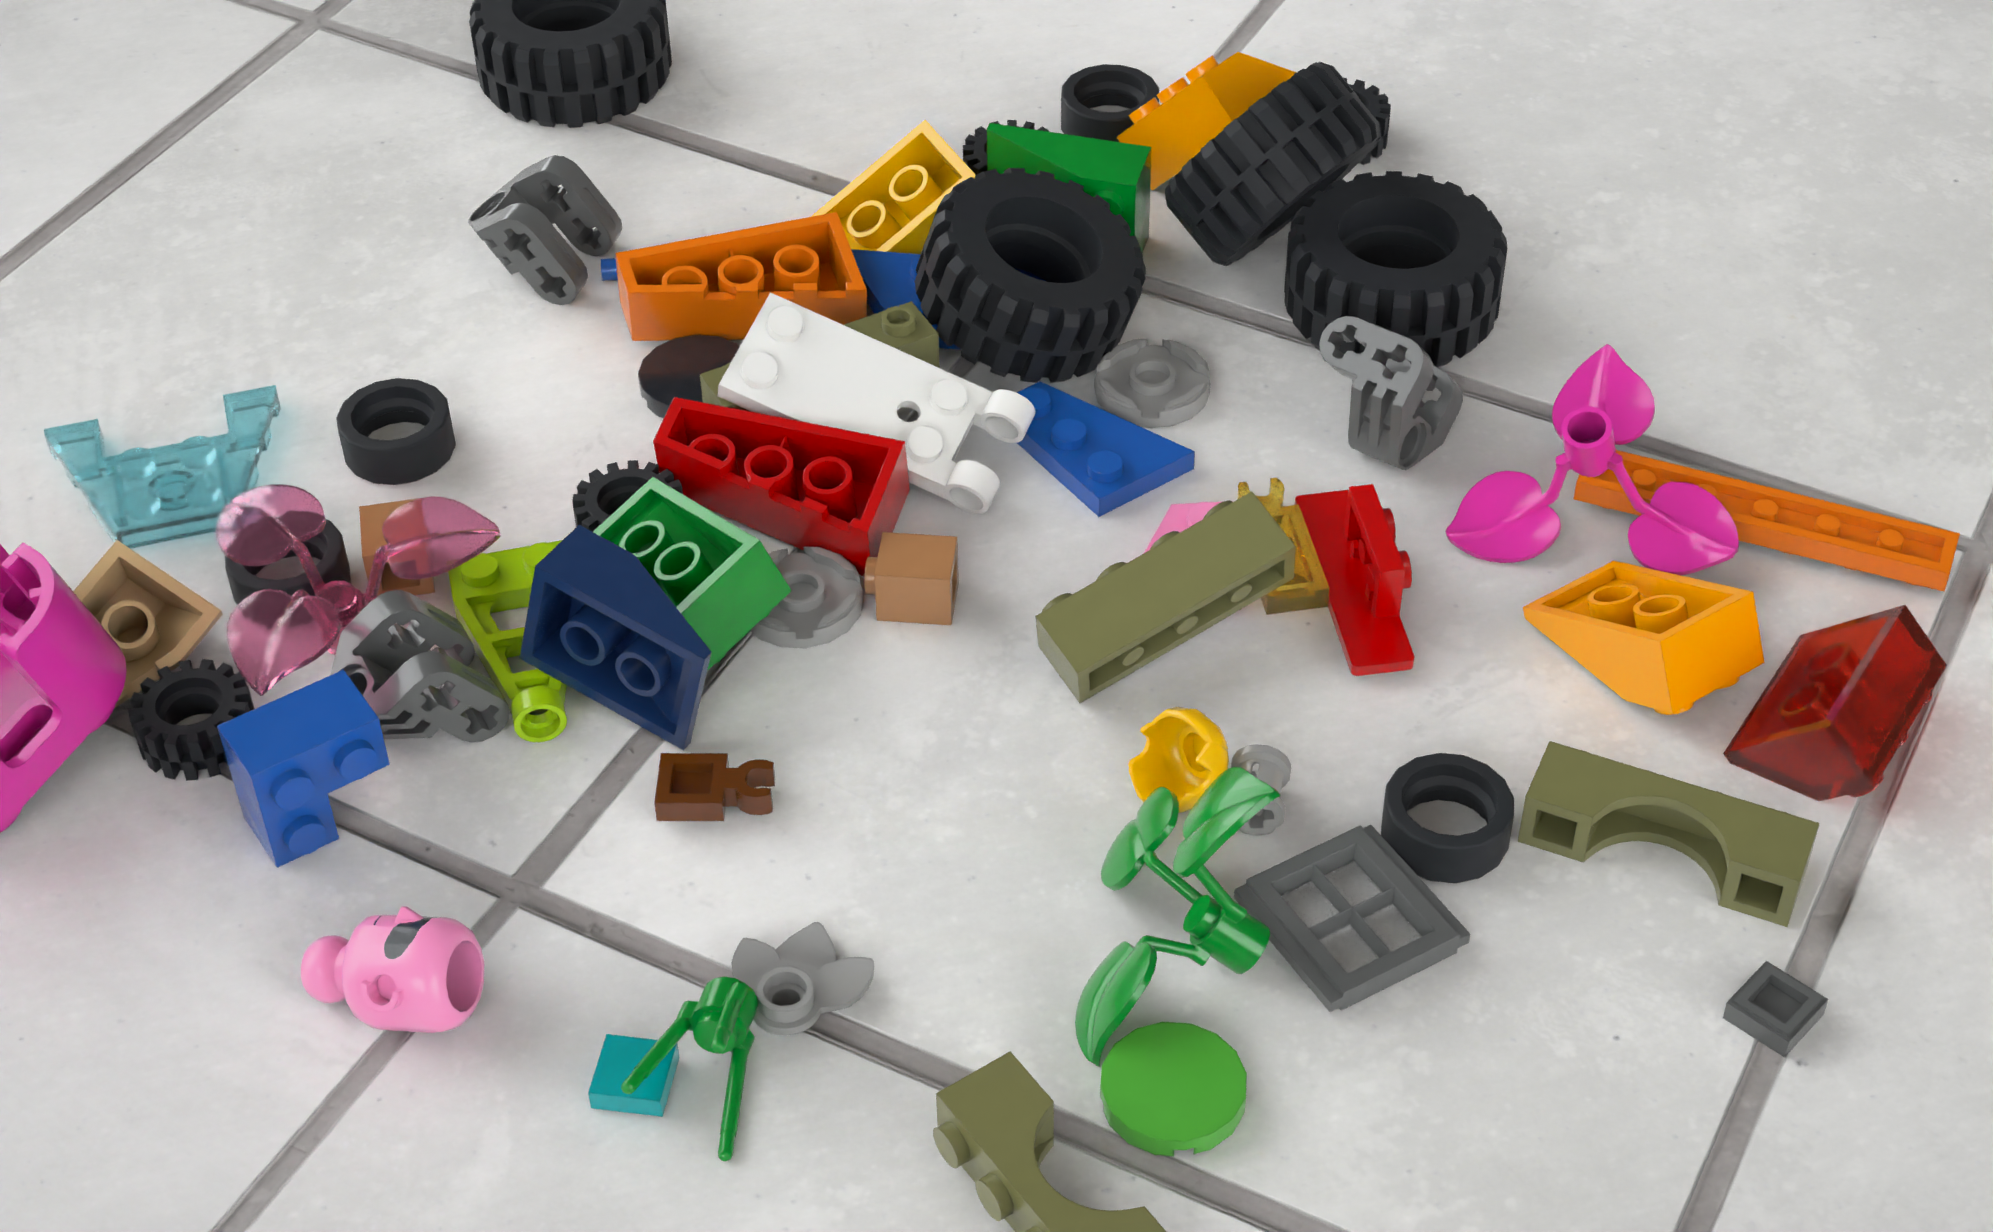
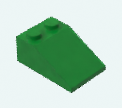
(1104, 167)
(700, 561)

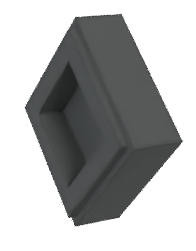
(1775, 1008)

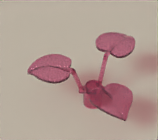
(280, 632)

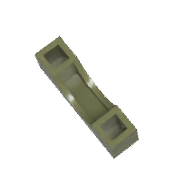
(1596, 802)
(999, 1132)

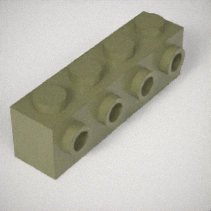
(1165, 595)

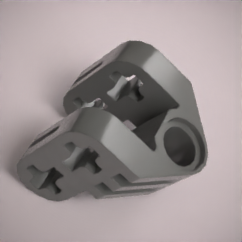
(521, 233)
(1388, 391)
(401, 673)

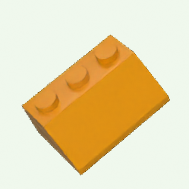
(1199, 110)

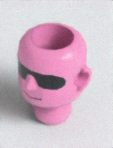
(399, 972)

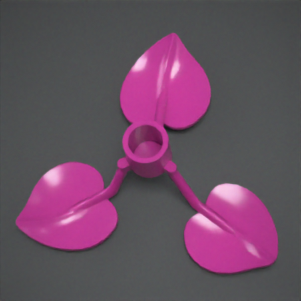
(1597, 408)

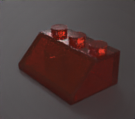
(1840, 706)

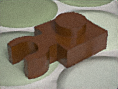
(704, 785)

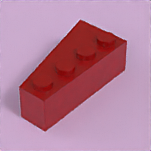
(787, 476)

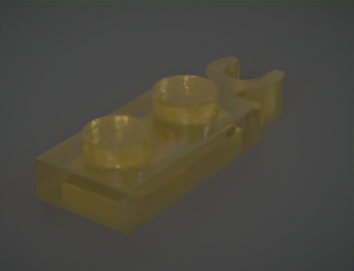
(1309, 586)

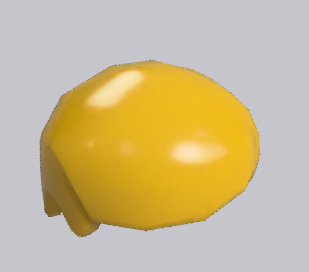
(1181, 754)

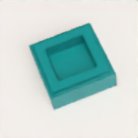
(615, 1064)

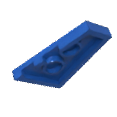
(1098, 453)

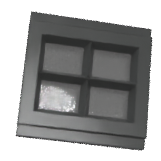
(1352, 917)

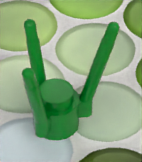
(718, 1025)

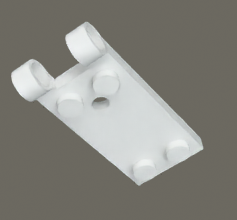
(838, 378)

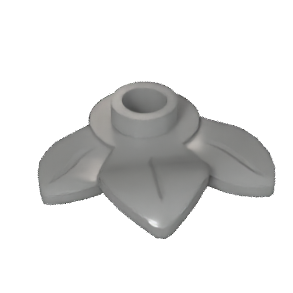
(800, 974)

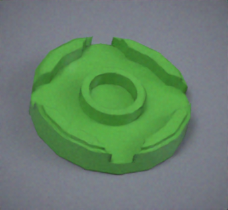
(1173, 1088)

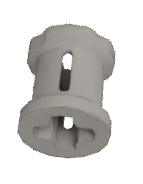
(1273, 770)

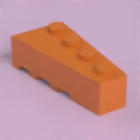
(724, 279)

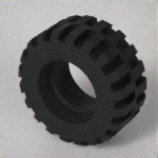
(570, 57)
(1272, 162)
(1399, 258)
(1014, 319)

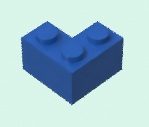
(297, 753)

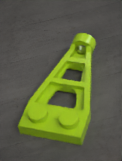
(499, 584)

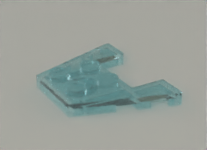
(173, 487)

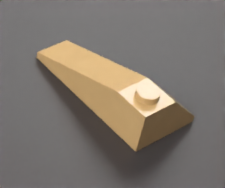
(145, 613)

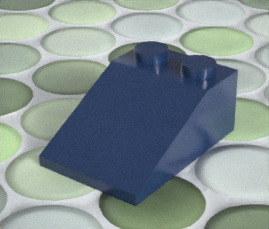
(615, 636)

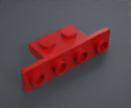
(1363, 575)

